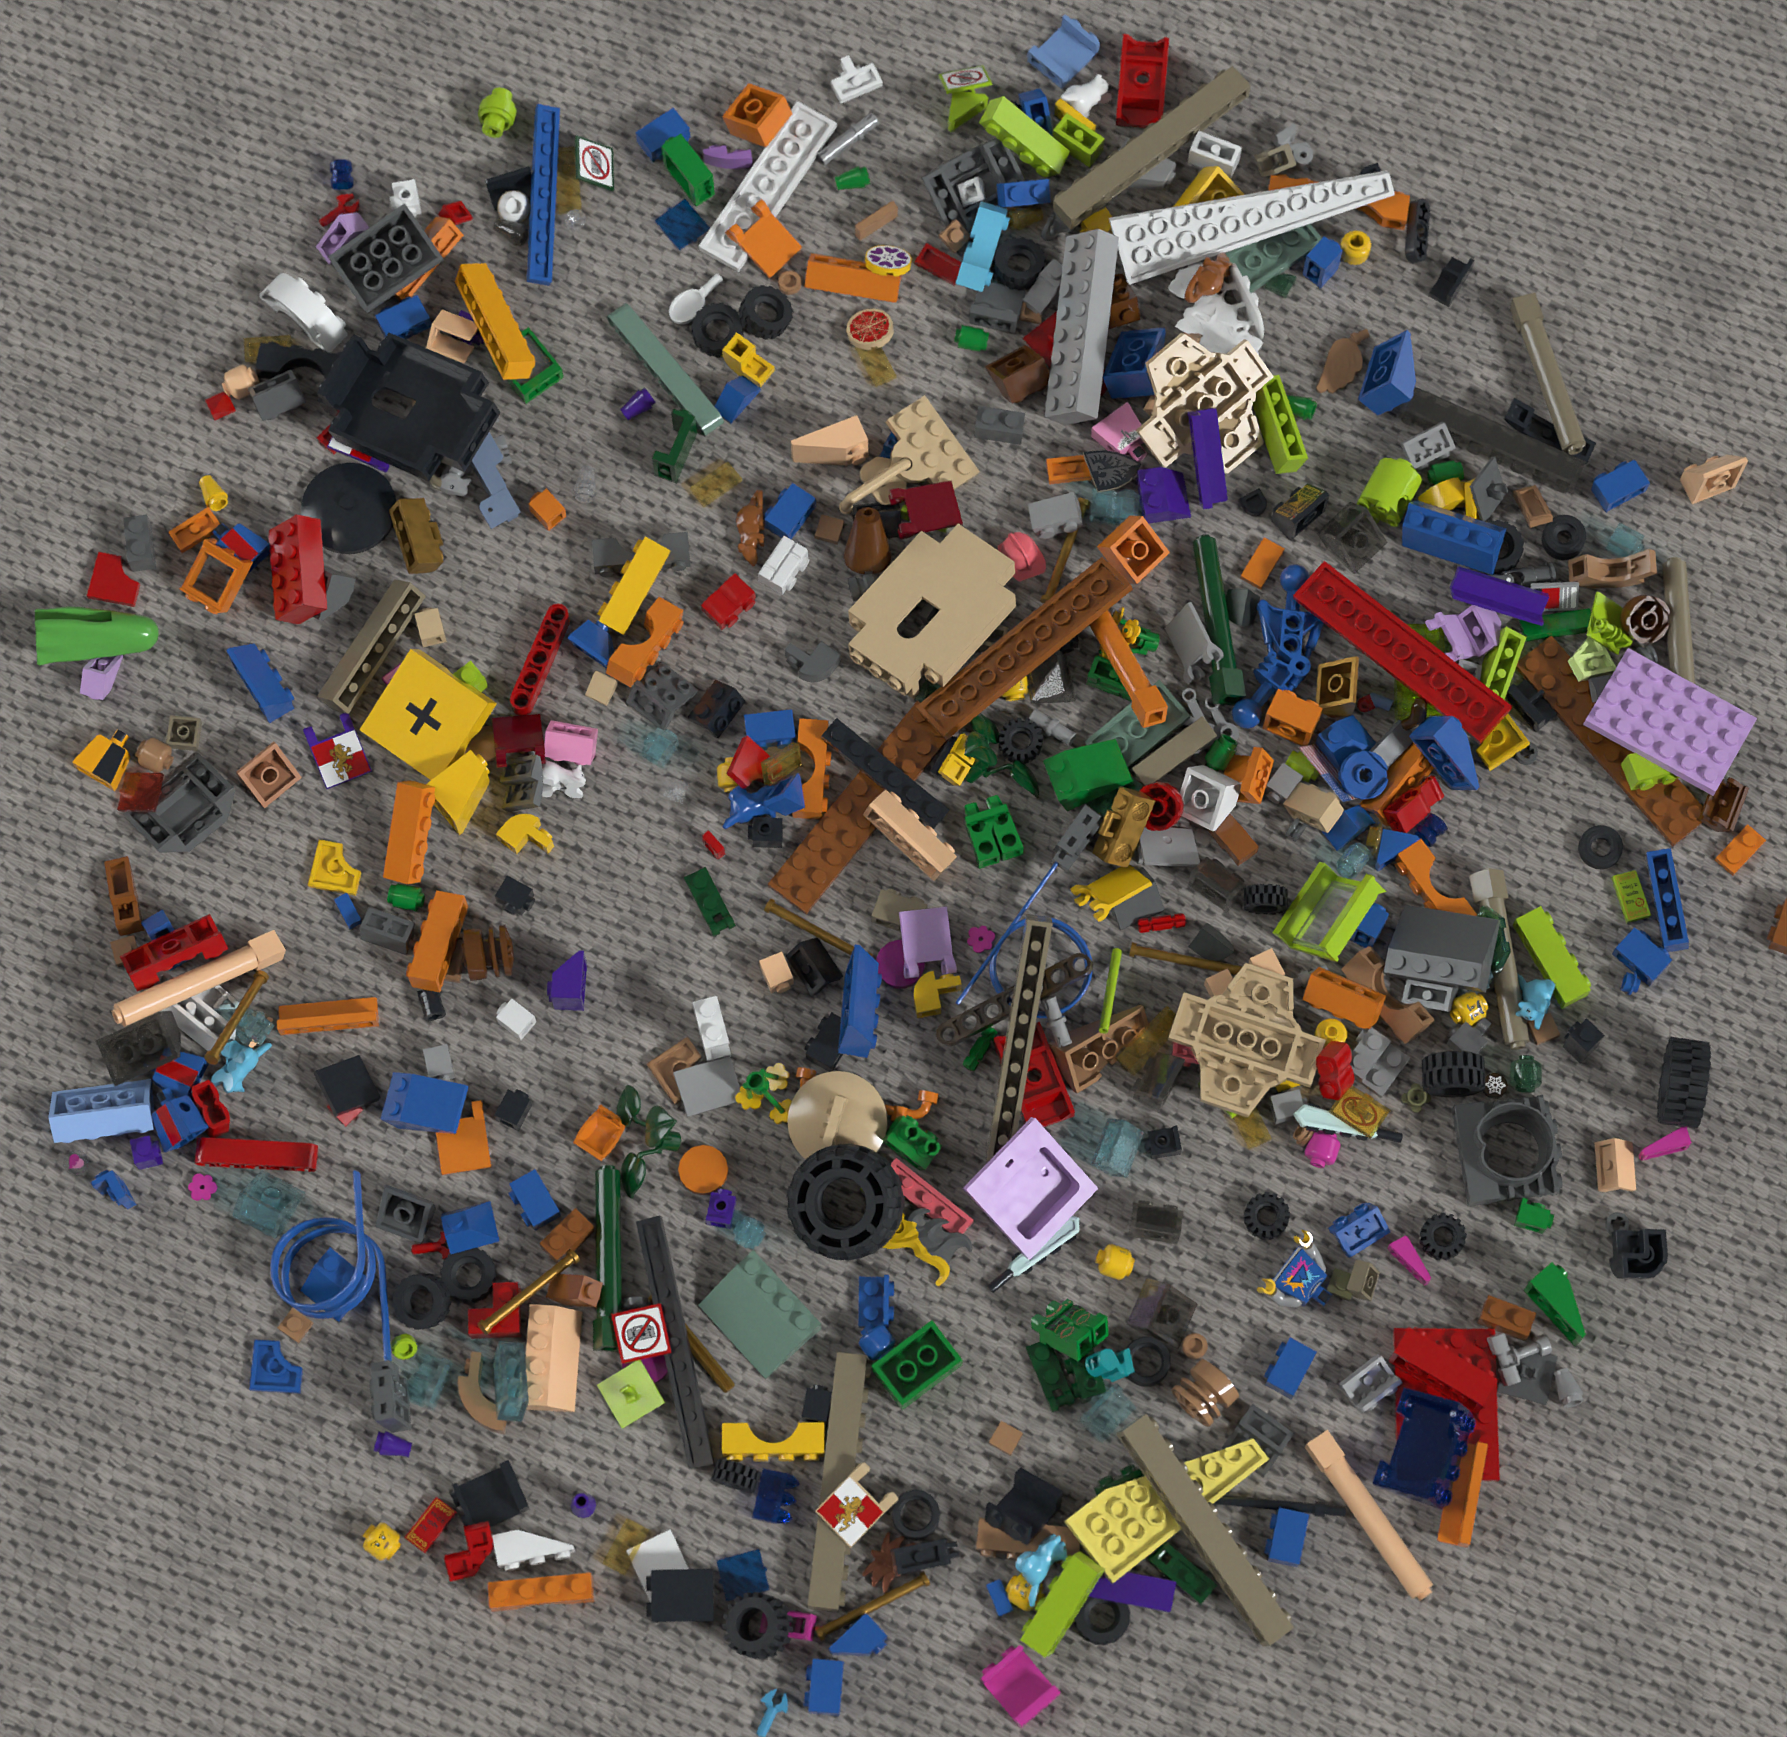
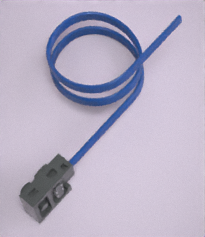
(1067, 852)
(387, 1390)

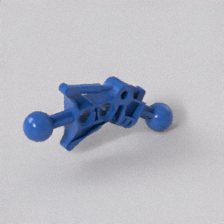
(1272, 672)

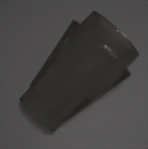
(512, 231)

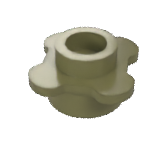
(1423, 1098)

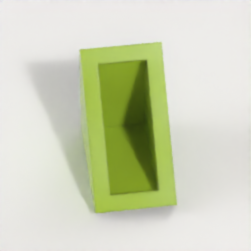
(964, 107)

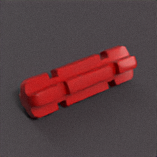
(1161, 922)

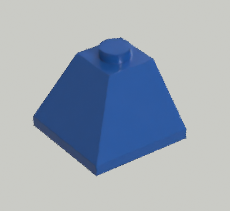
(593, 641)
(1343, 739)
(470, 1227)

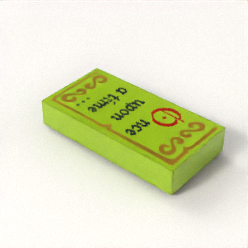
(1631, 896)

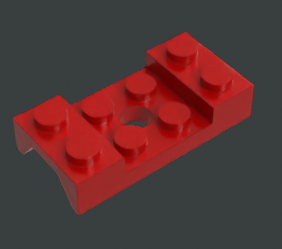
(1138, 102)
(166, 951)
(1048, 1097)

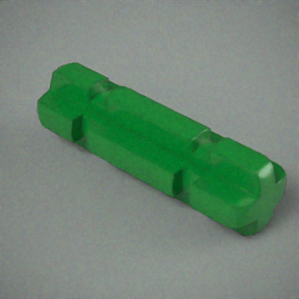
(979, 1049)

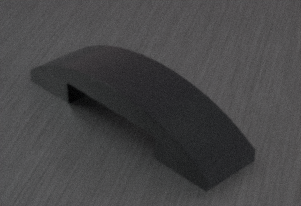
(1524, 420)

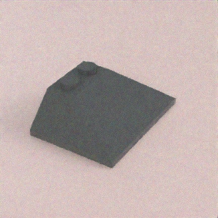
(987, 161)
(188, 810)

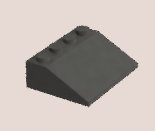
(385, 258)
(1442, 948)

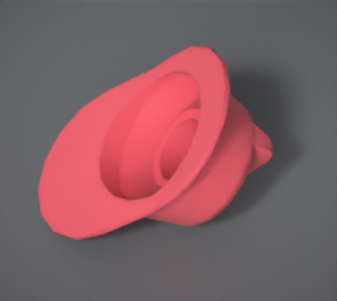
(1025, 554)

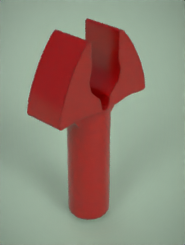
(341, 209)
(432, 1247)

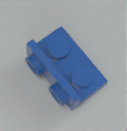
(114, 1185)
(1359, 1228)
(874, 1301)

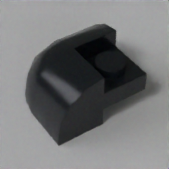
(1638, 1253)

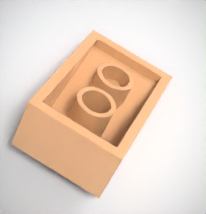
(833, 445)
(1712, 477)

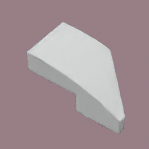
(218, 999)

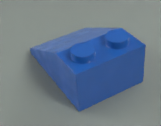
(1126, 369)
(1389, 375)
(1447, 750)
(423, 1103)

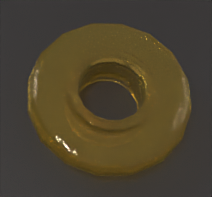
(1374, 837)

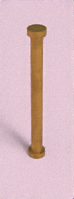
(1063, 556)
(772, 907)
(1183, 959)
(260, 978)
(570, 1258)
(872, 1606)

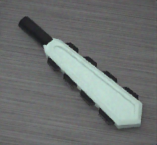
(1316, 1119)
(1021, 1265)

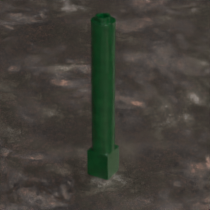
(1226, 681)
(607, 1256)

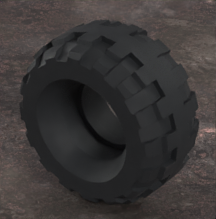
(882, 1194)

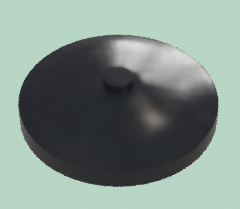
(352, 507)

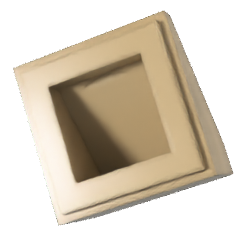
(601, 688)

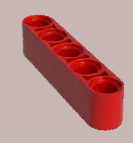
(540, 649)
(256, 1153)

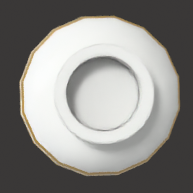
(514, 206)

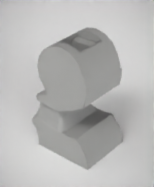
(1301, 151)

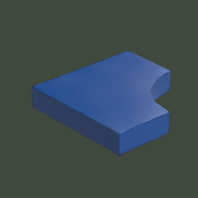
(271, 1371)

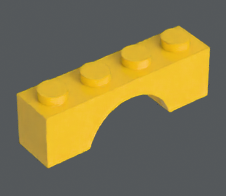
(805, 1442)

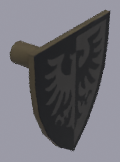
(1110, 469)

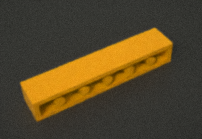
(495, 321)

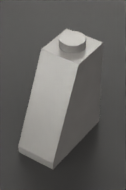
(1156, 178)

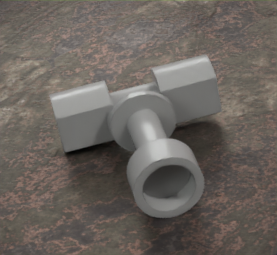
(1510, 1357)

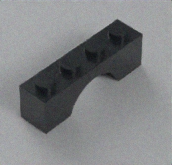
(278, 359)

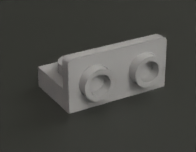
(1428, 445)

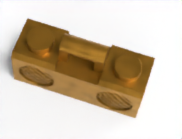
(417, 536)
(1123, 827)

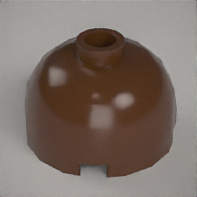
(1645, 618)

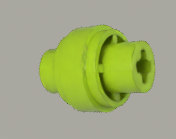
(497, 112)

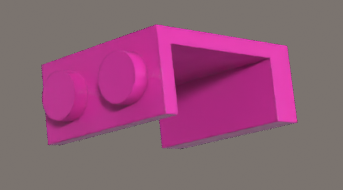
(1019, 1685)

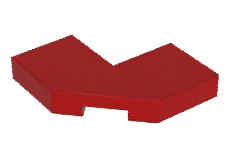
(468, 1562)

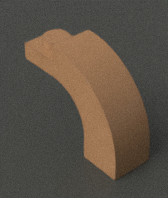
(1612, 573)

